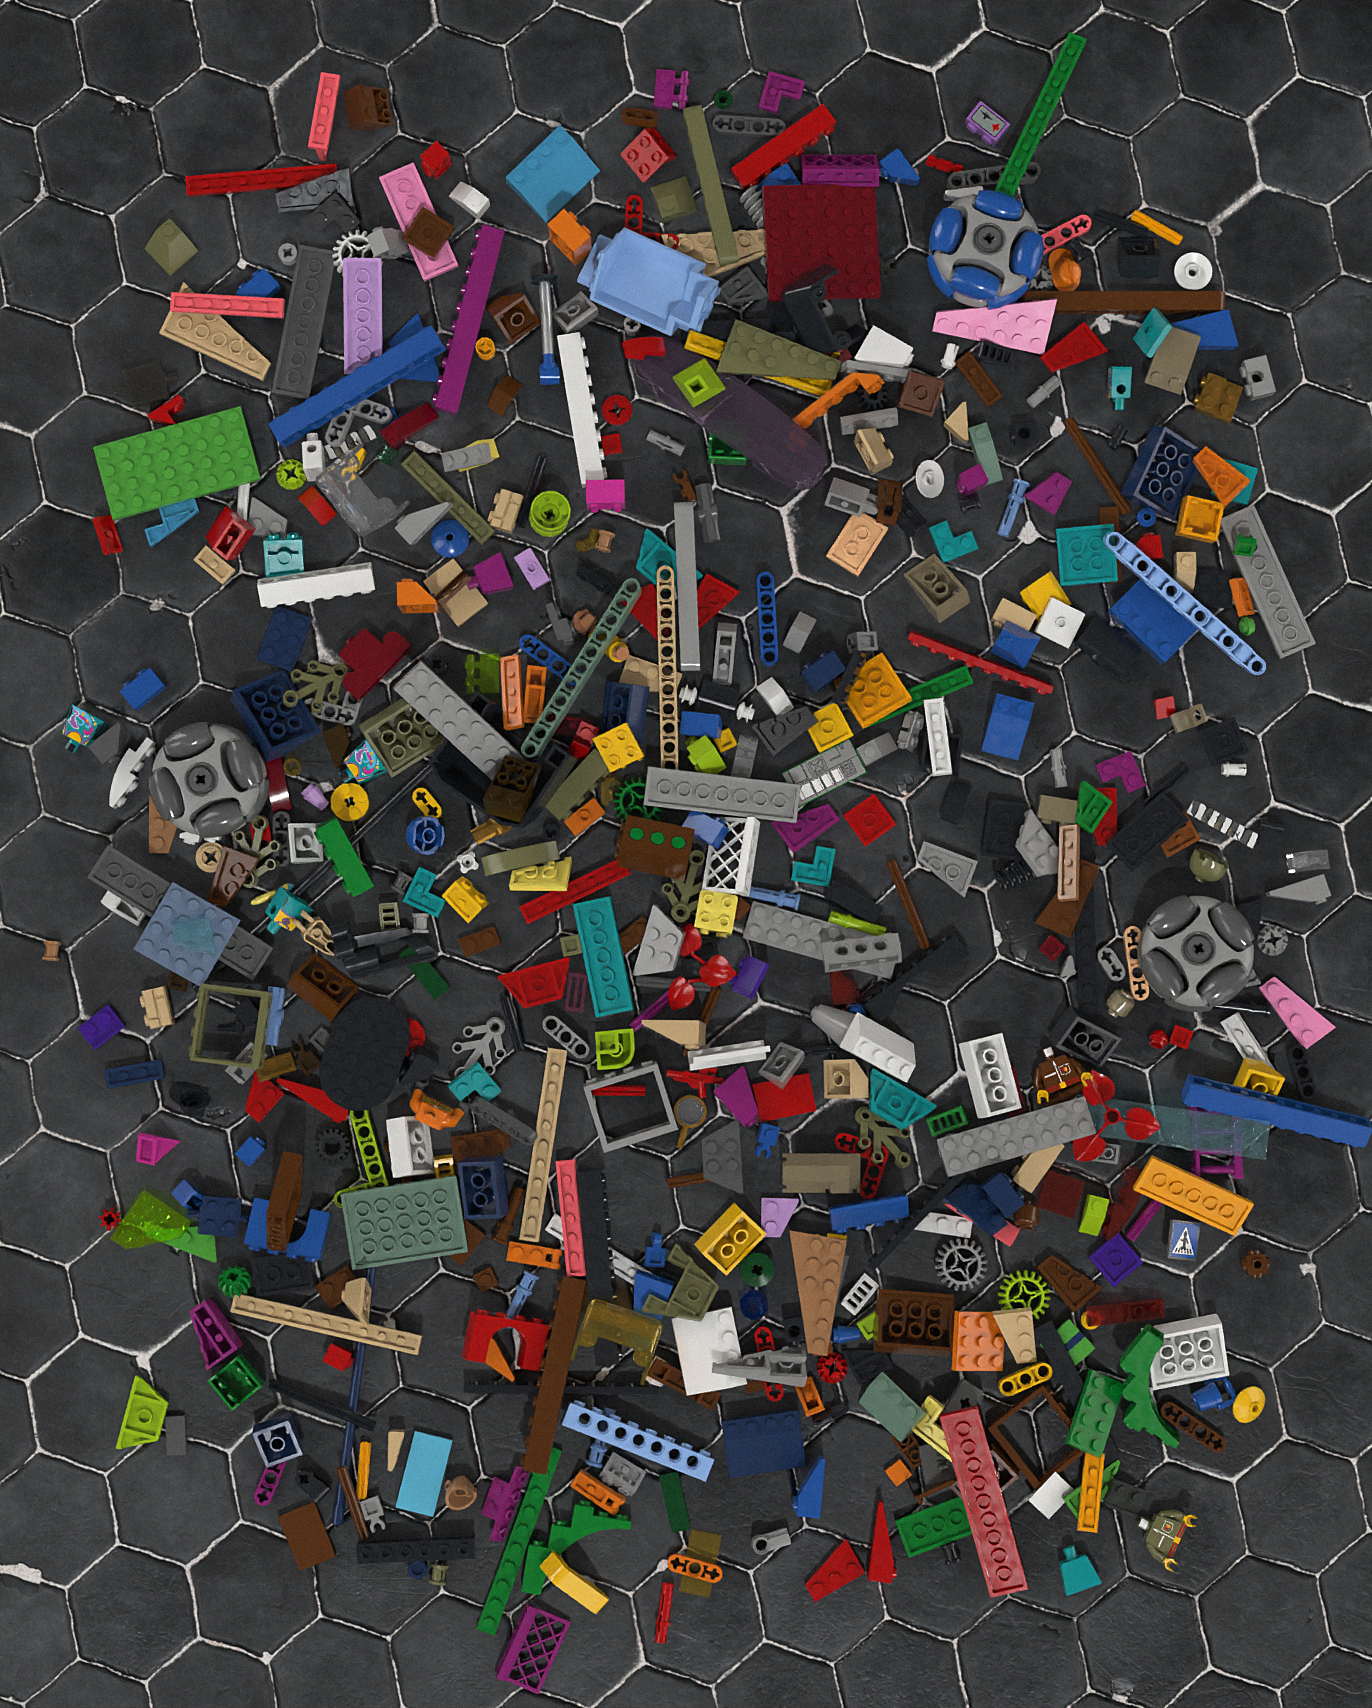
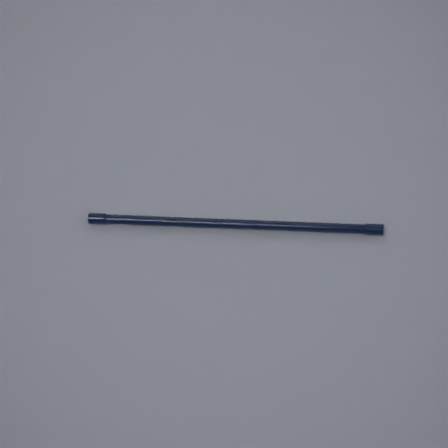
(339, 1507)

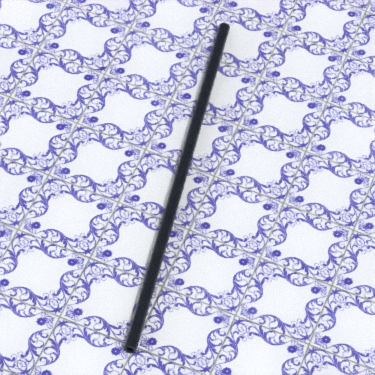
(326, 865)

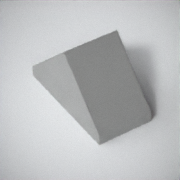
(799, 632)

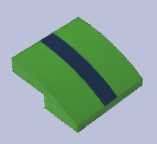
(1074, 1342)

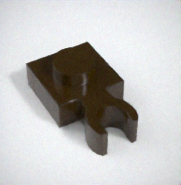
(307, 1060)

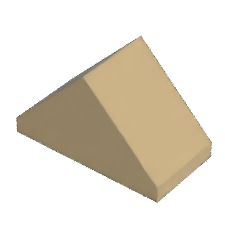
(958, 424)

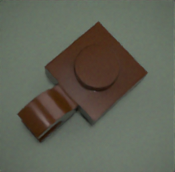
(687, 491)

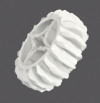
(349, 243)

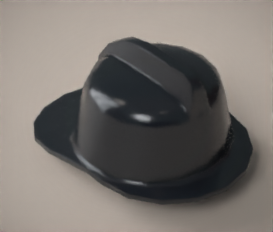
(190, 1098)

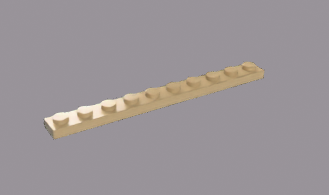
(543, 1145)
(326, 1323)

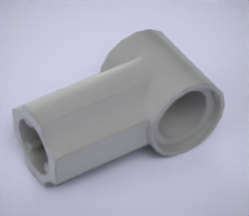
(773, 1540)

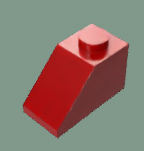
(1150, 546)

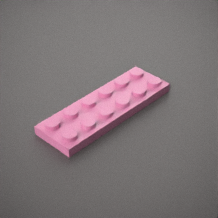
(407, 198)

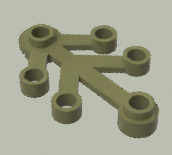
(317, 683)
(256, 847)
(686, 889)
(881, 1134)

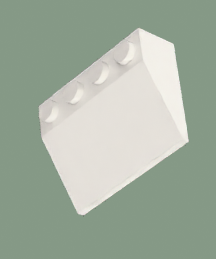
(705, 1343)
(1190, 1352)

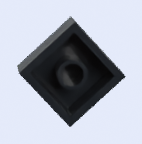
(955, 747)

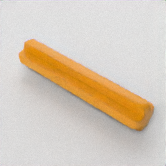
(1157, 227)
(363, 1470)

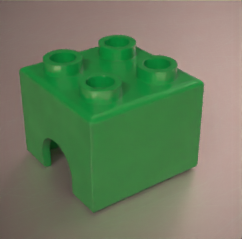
(723, 454)
(236, 1382)

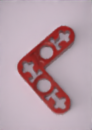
(639, 209)
(867, 1154)

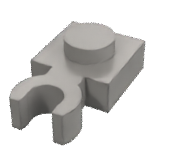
(372, 1510)

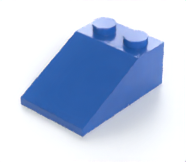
(1007, 726)
(809, 1495)

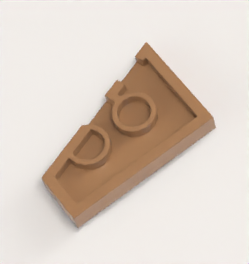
(160, 832)

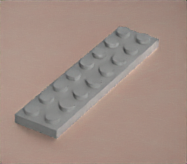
(1268, 584)
(455, 719)
(722, 794)
(802, 934)
(1016, 1136)

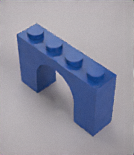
(310, 1245)

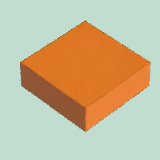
(898, 1472)

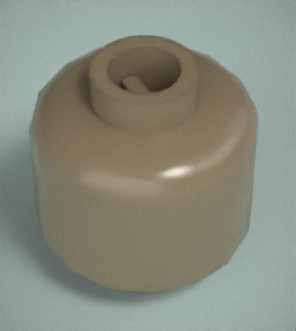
(1120, 1003)

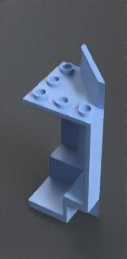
(649, 282)

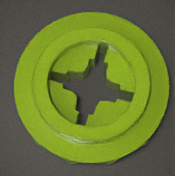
(292, 483)

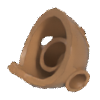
(459, 1493)

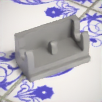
(242, 1074)

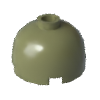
(1207, 866)

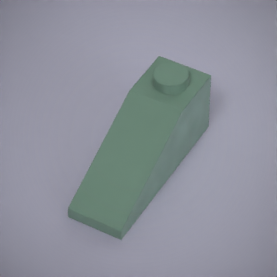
(984, 452)

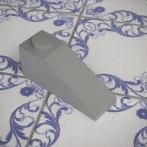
(417, 524)
(724, 653)
(1305, 891)

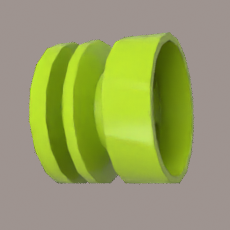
(547, 503)

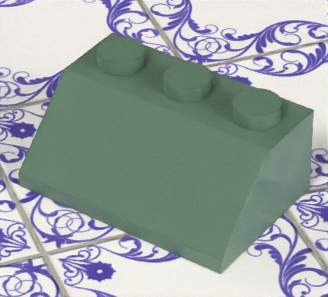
(892, 1407)

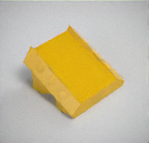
(1040, 592)

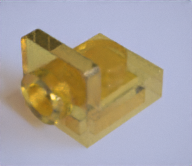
(606, 794)

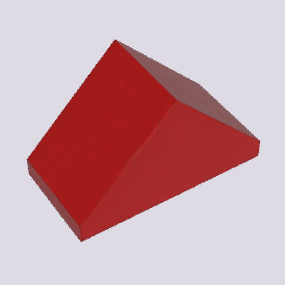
(317, 506)

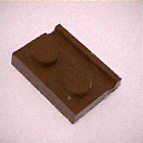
(332, 1287)

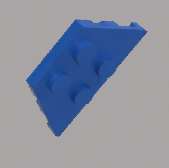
(428, 370)

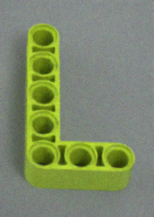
(368, 1160)

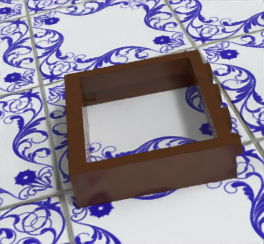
(284, 1201)
(1059, 1409)

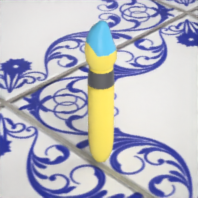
(269, 895)

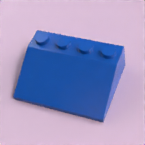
(1152, 621)
(868, 1211)

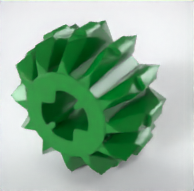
(234, 1281)

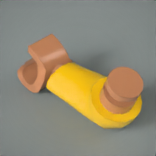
(586, 622)

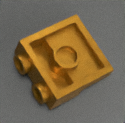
(1217, 398)

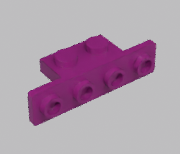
(502, 1501)

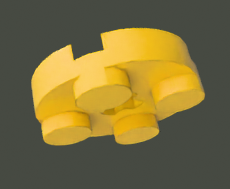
(339, 805)

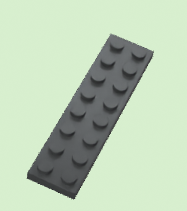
(304, 322)

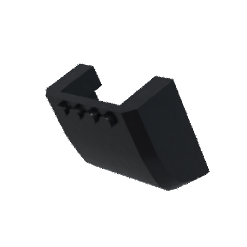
(471, 784)

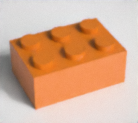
(569, 236)

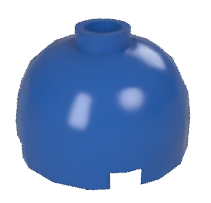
(425, 835)

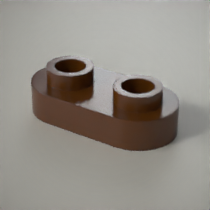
(639, 117)

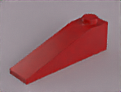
(316, 1098)
(881, 1561)

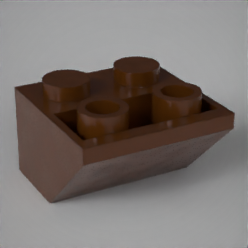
(368, 108)

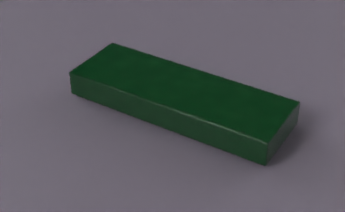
(426, 975)
(674, 1501)

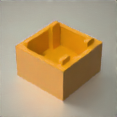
(1199, 519)

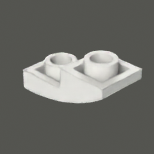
(192, 838)

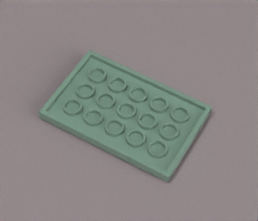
(404, 1222)

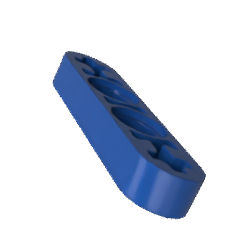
(552, 658)

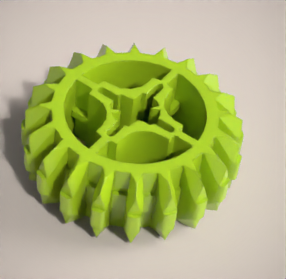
(1015, 1298)

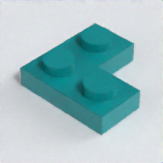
(950, 547)
(819, 872)
(419, 895)
(474, 1079)

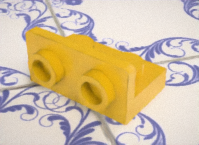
(465, 899)

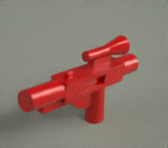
(696, 1080)

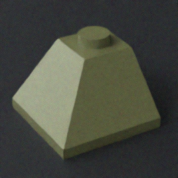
(674, 199)
(170, 247)

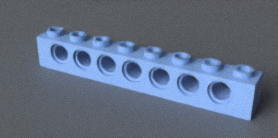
(698, 1470)

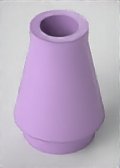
(315, 796)

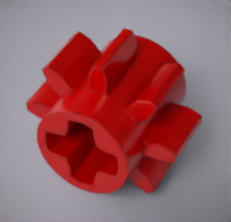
(105, 1222)

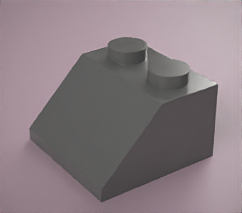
(111, 745)

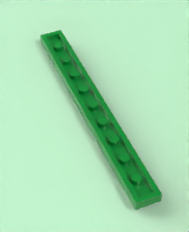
(1041, 114)
(516, 1547)

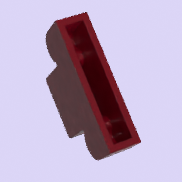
(370, 660)

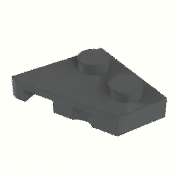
(743, 288)

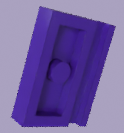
(101, 1027)

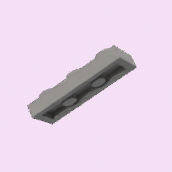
(873, 419)
(466, 457)

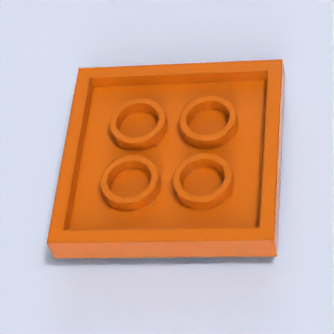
(977, 1342)

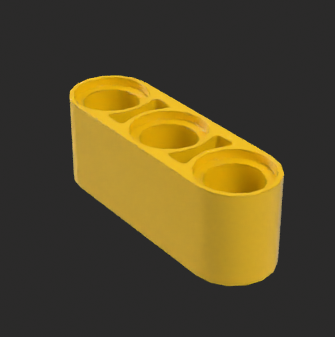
(1035, 1378)

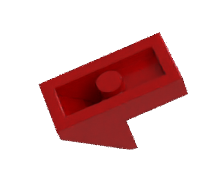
(163, 414)
(583, 740)

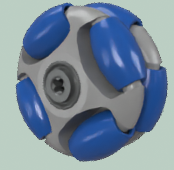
(984, 250)

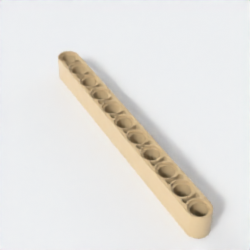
(667, 661)

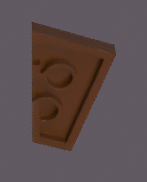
(1069, 1284)

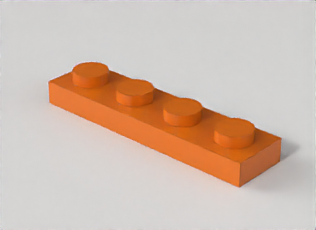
(512, 692)

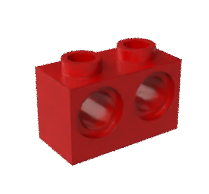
(435, 160)

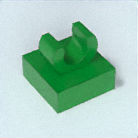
(1245, 546)

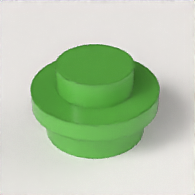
(1246, 626)

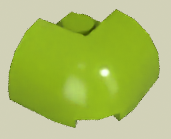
(614, 1048)

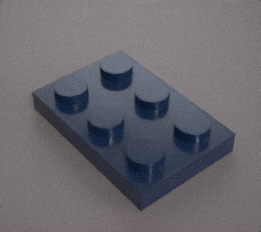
(284, 639)

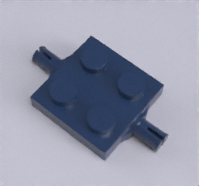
(219, 1215)

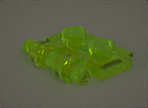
(488, 673)

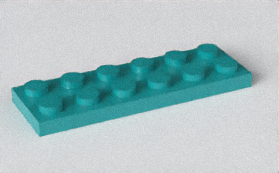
(603, 956)

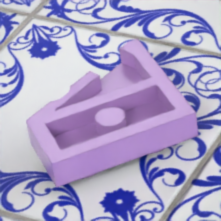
(776, 1214)

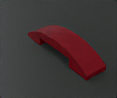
(278, 789)

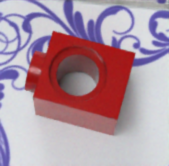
(338, 1357)

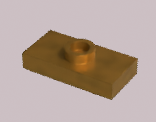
(276, 1067)

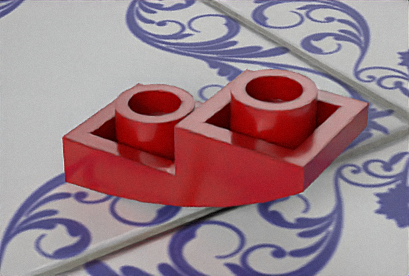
(639, 347)

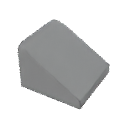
(1068, 967)

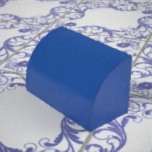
(701, 724)

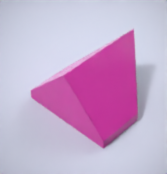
(153, 1147)

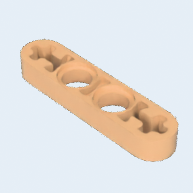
(1132, 963)

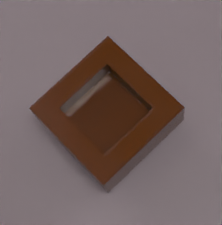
(485, 1279)

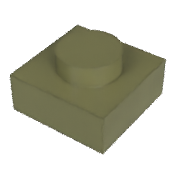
(571, 945)

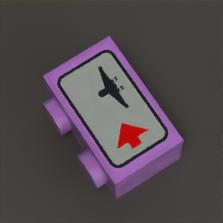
(986, 124)

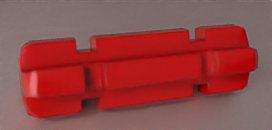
(943, 164)

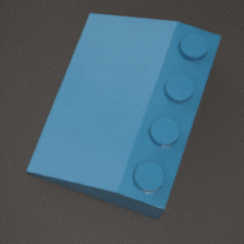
(552, 174)

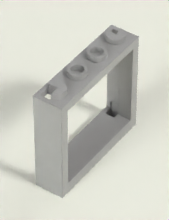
(634, 1137)

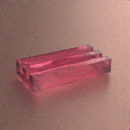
(578, 976)

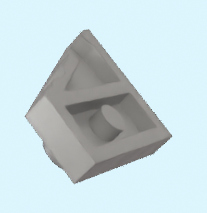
(266, 520)

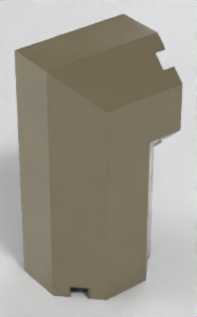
(821, 1171)

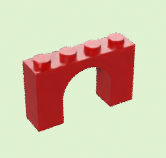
(484, 1325)

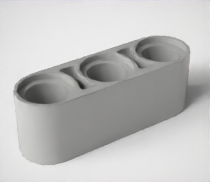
(556, 1034)

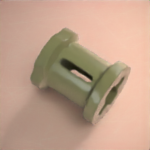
(438, 1573)

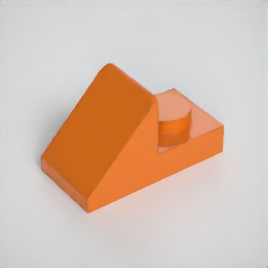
(810, 1398)

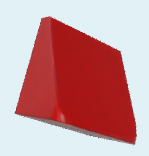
(1164, 707)

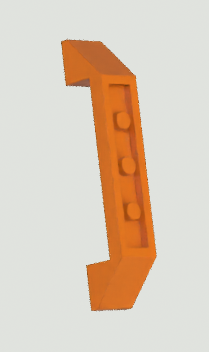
(870, 382)

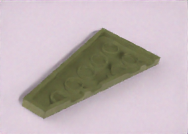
(766, 354)

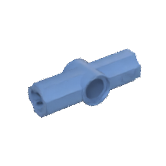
(276, 1015)

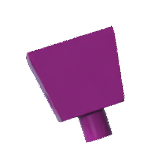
(491, 576)

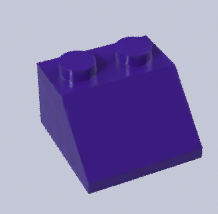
(749, 977)

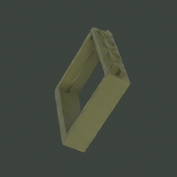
(200, 1014)

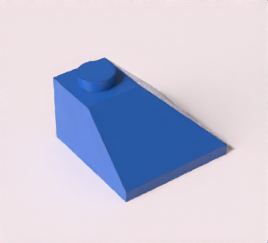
(1015, 644)

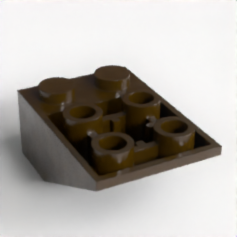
(511, 789)

